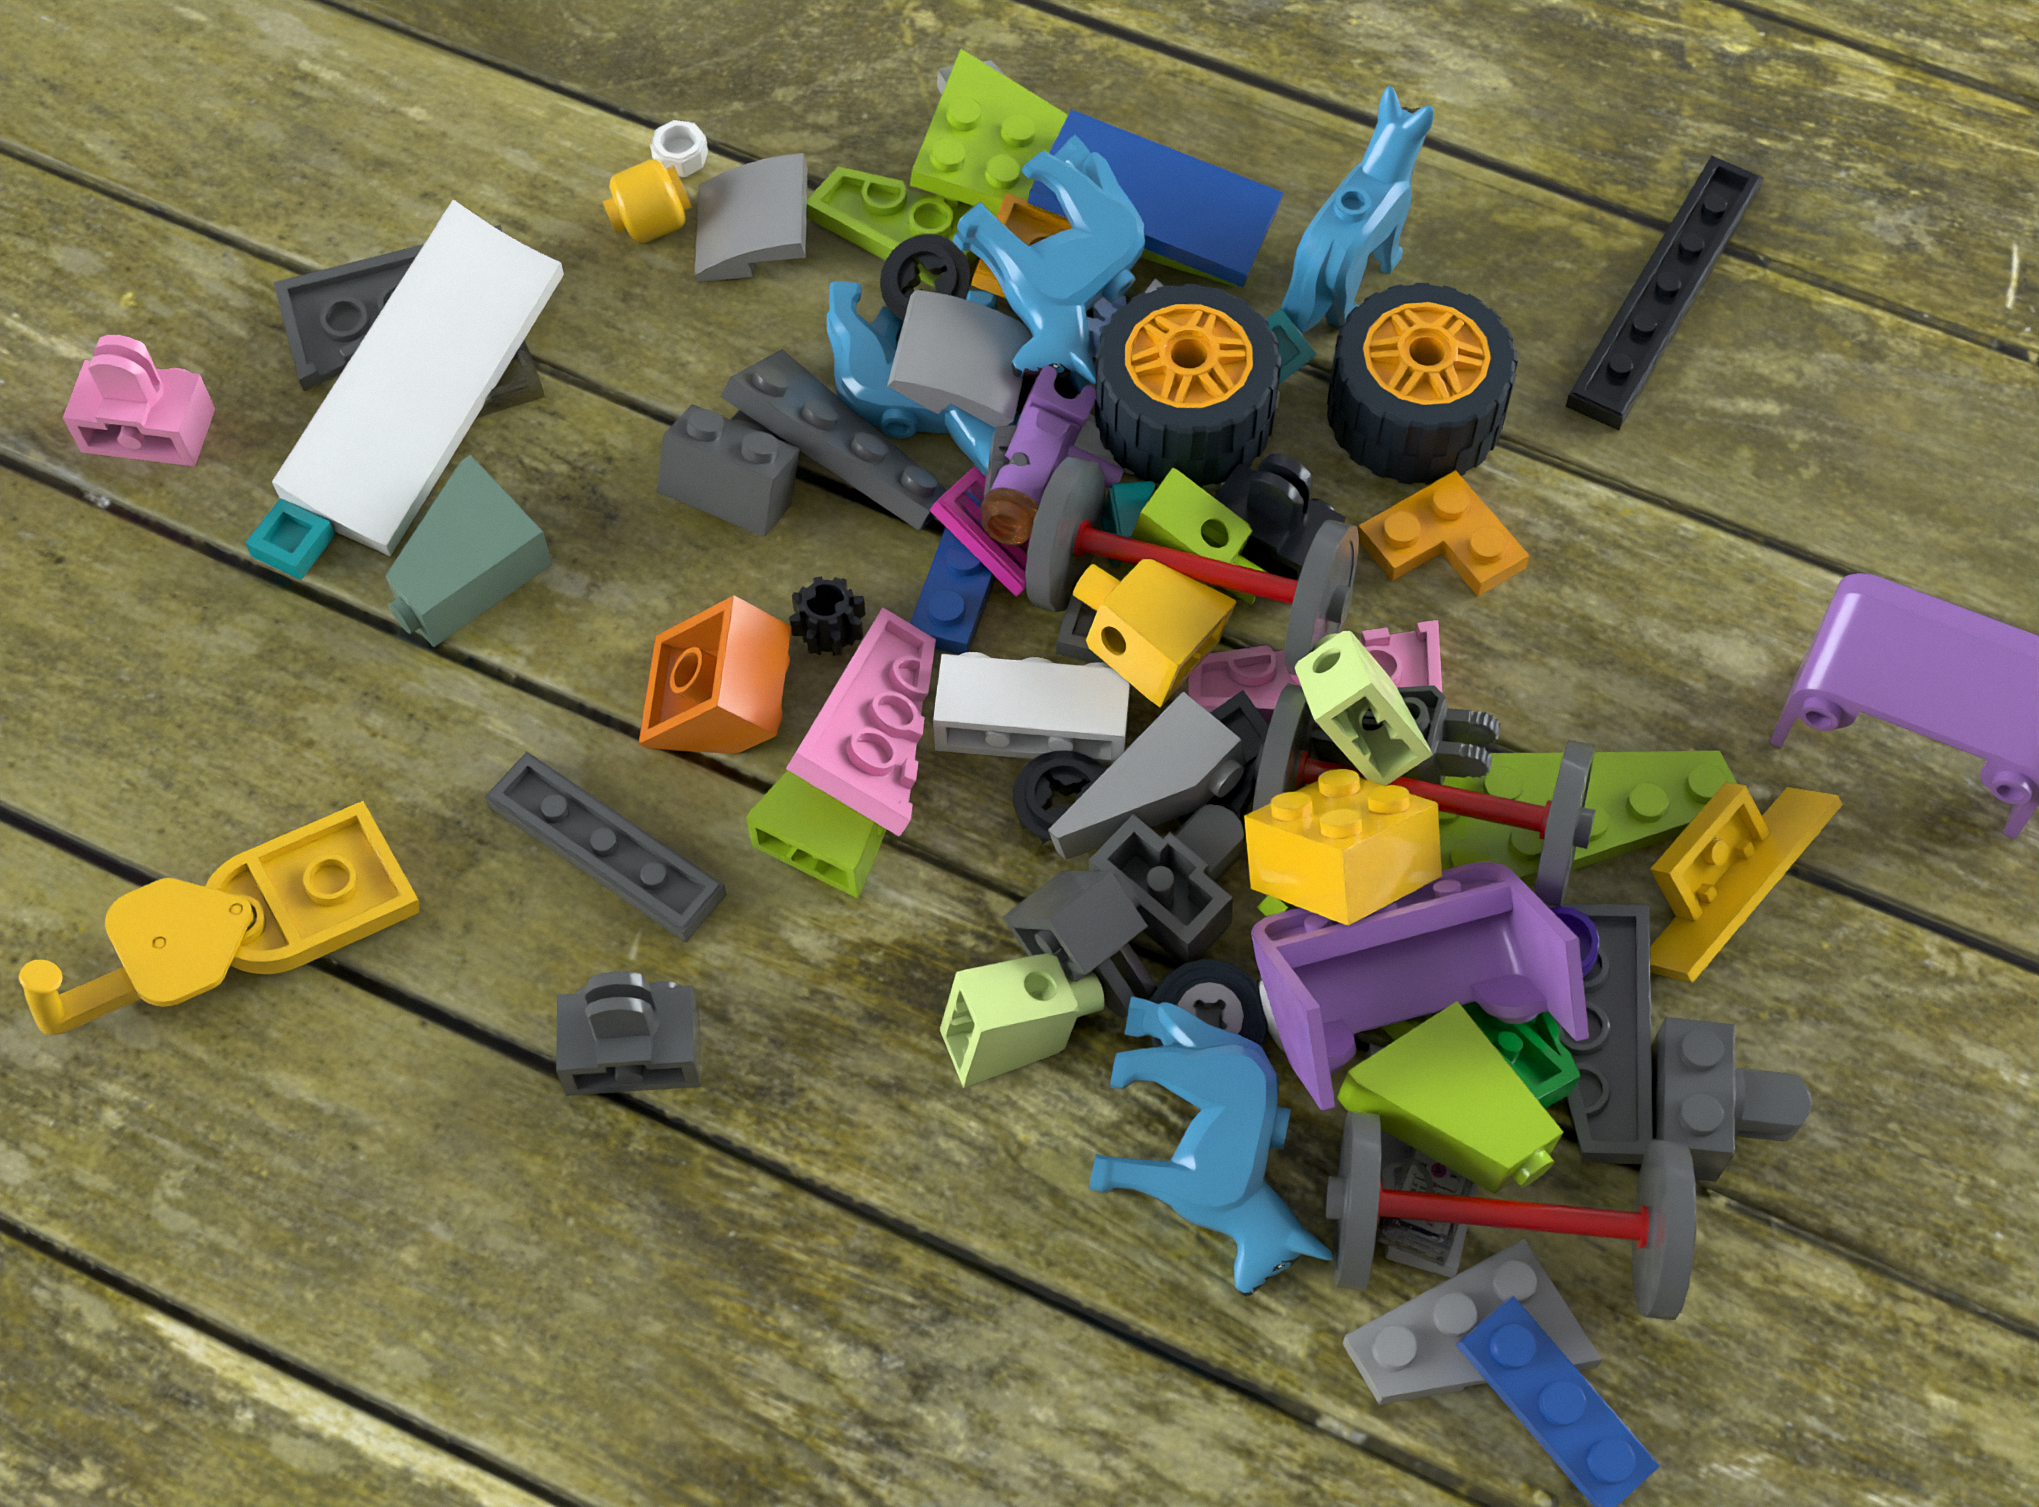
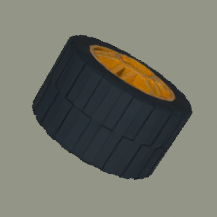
(1420, 382)
(1186, 384)

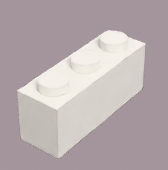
(1029, 707)

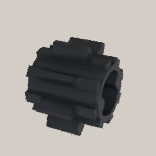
(827, 616)

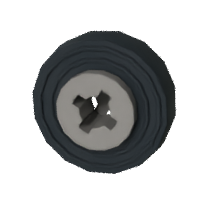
(1220, 987)

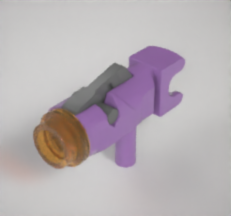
(1028, 454)

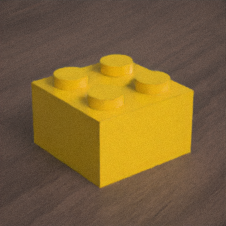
(1343, 846)

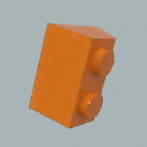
(717, 681)

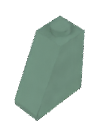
(464, 556)

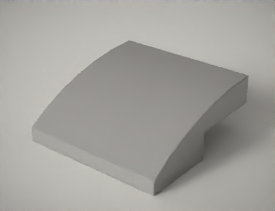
(751, 217)
(959, 357)

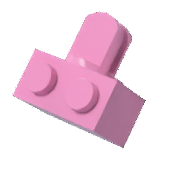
(137, 410)

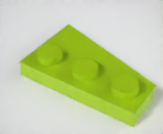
(883, 213)

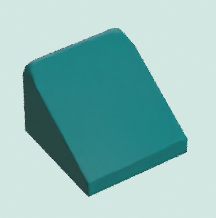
(1123, 508)

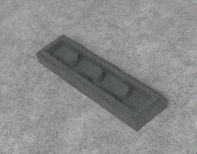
(606, 846)

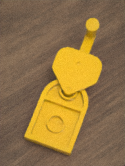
(179, 938)

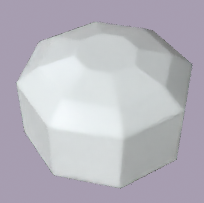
(680, 145)

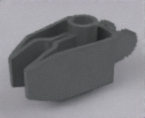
(1444, 732)

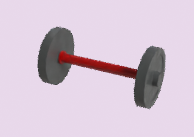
(1069, 535)
(1563, 823)
(1659, 1227)

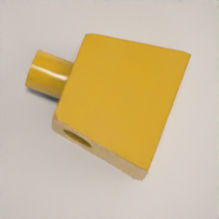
(1153, 624)

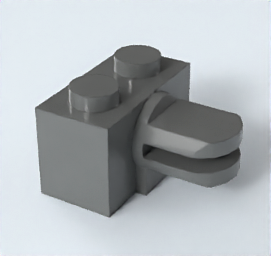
(728, 468)
(1178, 877)
(1087, 926)
(627, 1036)
(1710, 1101)

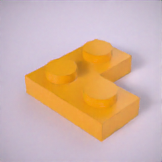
(1449, 522)

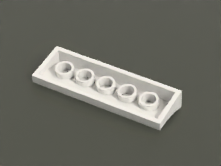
(418, 380)

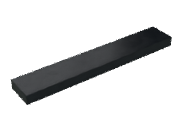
(1664, 293)

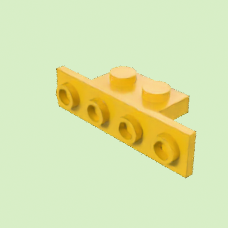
(1727, 867)

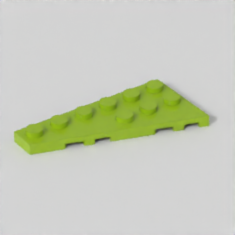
(986, 136)
(1635, 796)

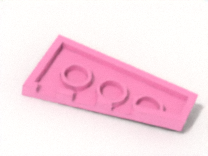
(1406, 657)
(871, 725)

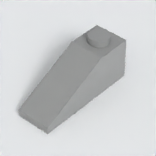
(1158, 778)

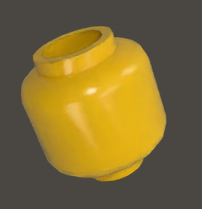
(647, 201)

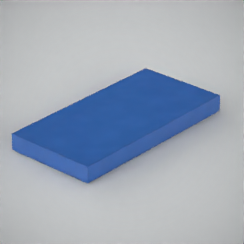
(1186, 205)

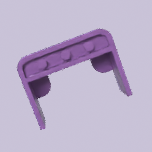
(1930, 673)
(1453, 940)

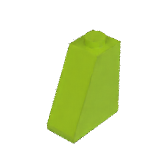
(1456, 1102)

